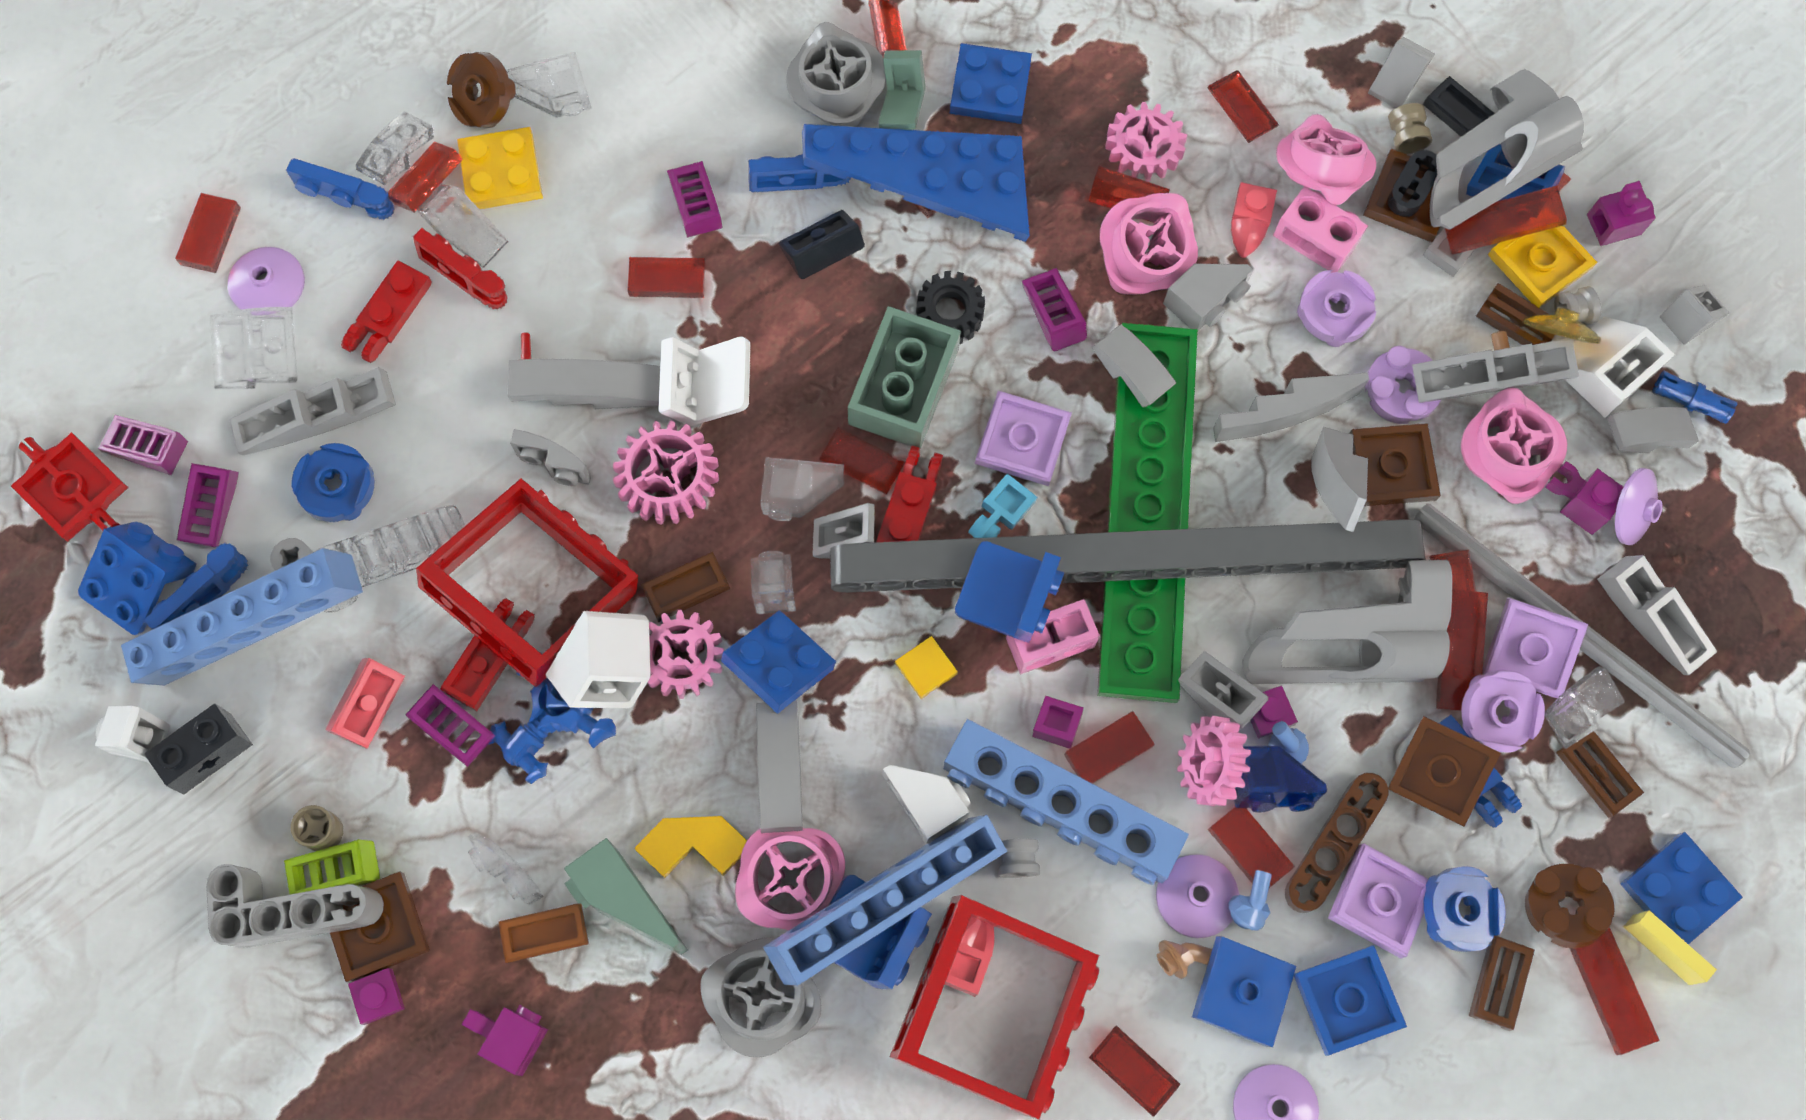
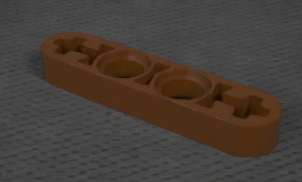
(1332, 839)

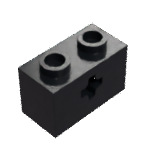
(198, 749)

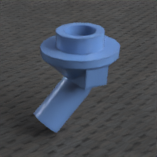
(1290, 740)
(1252, 910)

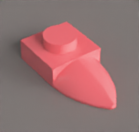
(1251, 217)
(972, 958)

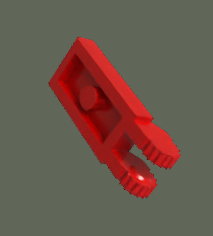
(460, 270)
(387, 310)
(910, 500)
(479, 665)

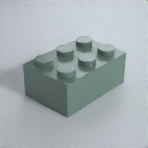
(903, 377)

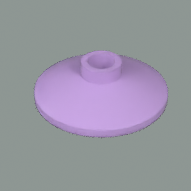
(278, 289)
(1637, 506)
(1180, 907)
(1270, 1083)

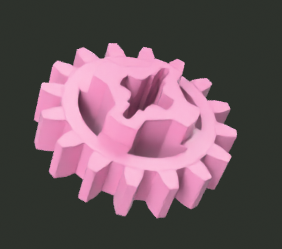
(1159, 135)
(691, 642)
(1213, 761)

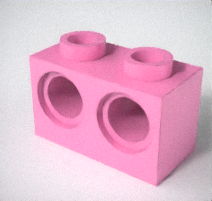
(1315, 237)
(1066, 633)

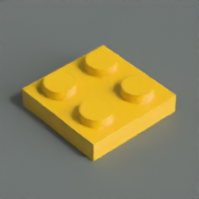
(500, 168)
(1542, 263)

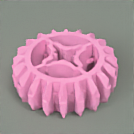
(653, 481)

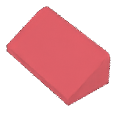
(365, 702)

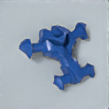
(548, 715)

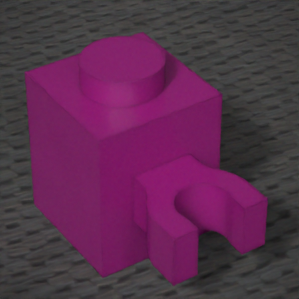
(1621, 214)
(1590, 500)
(510, 1039)

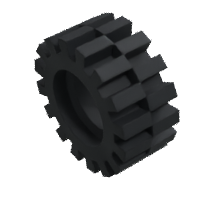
(953, 288)

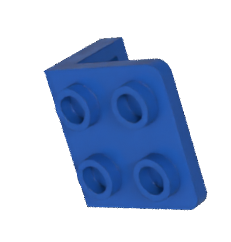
(131, 573)
(1008, 591)
(884, 957)

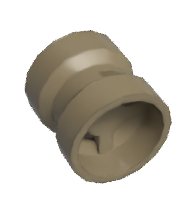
(1410, 128)
(310, 822)

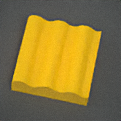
(926, 667)

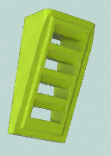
(358, 864)

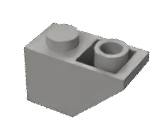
(1204, 291)

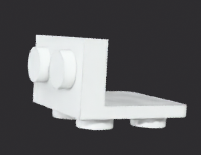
(704, 382)

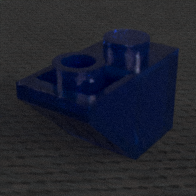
(1277, 782)

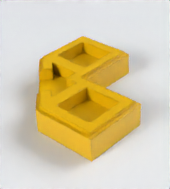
(676, 837)

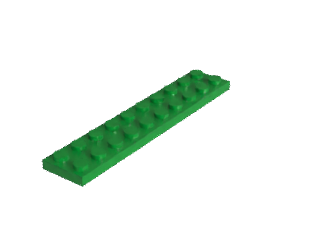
(1149, 493)

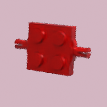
(68, 486)

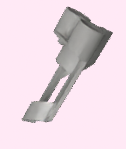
(1534, 136)
(1396, 640)

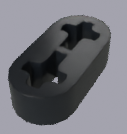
(1408, 180)

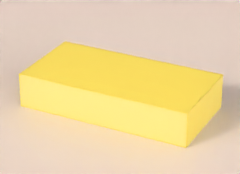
(1669, 948)

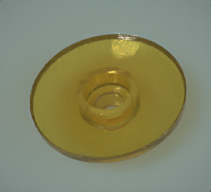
(1563, 324)

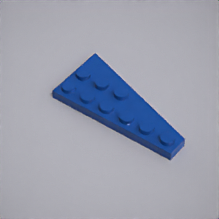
(934, 169)

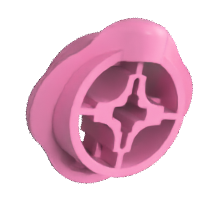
(1326, 159)
(1171, 244)
(1504, 457)
(754, 903)

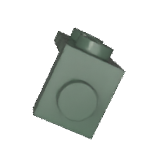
(904, 89)

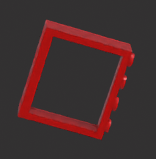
(560, 525)
(931, 986)

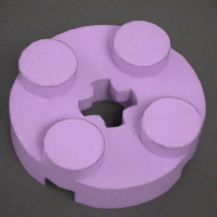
(1335, 327)
(1384, 392)
(1480, 707)

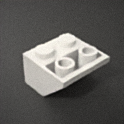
(1618, 364)
(603, 661)

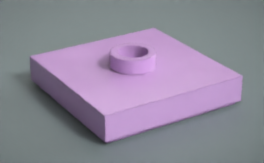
(1023, 438)
(1536, 646)
(1380, 901)

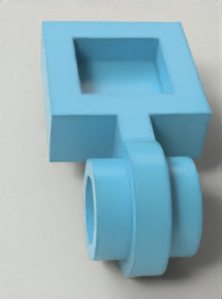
(1007, 504)

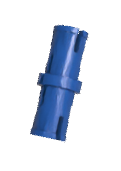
(1694, 397)

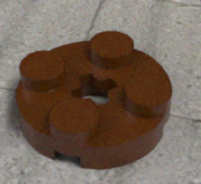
(495, 89)
(1585, 888)

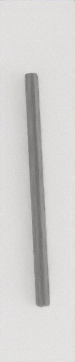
(1593, 643)

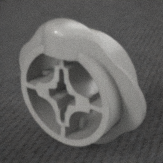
(817, 88)
(718, 985)

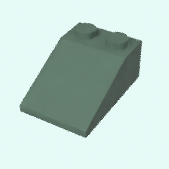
(613, 889)

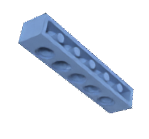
(242, 617)
(1162, 839)
(884, 900)

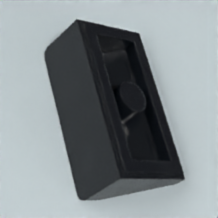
(822, 244)

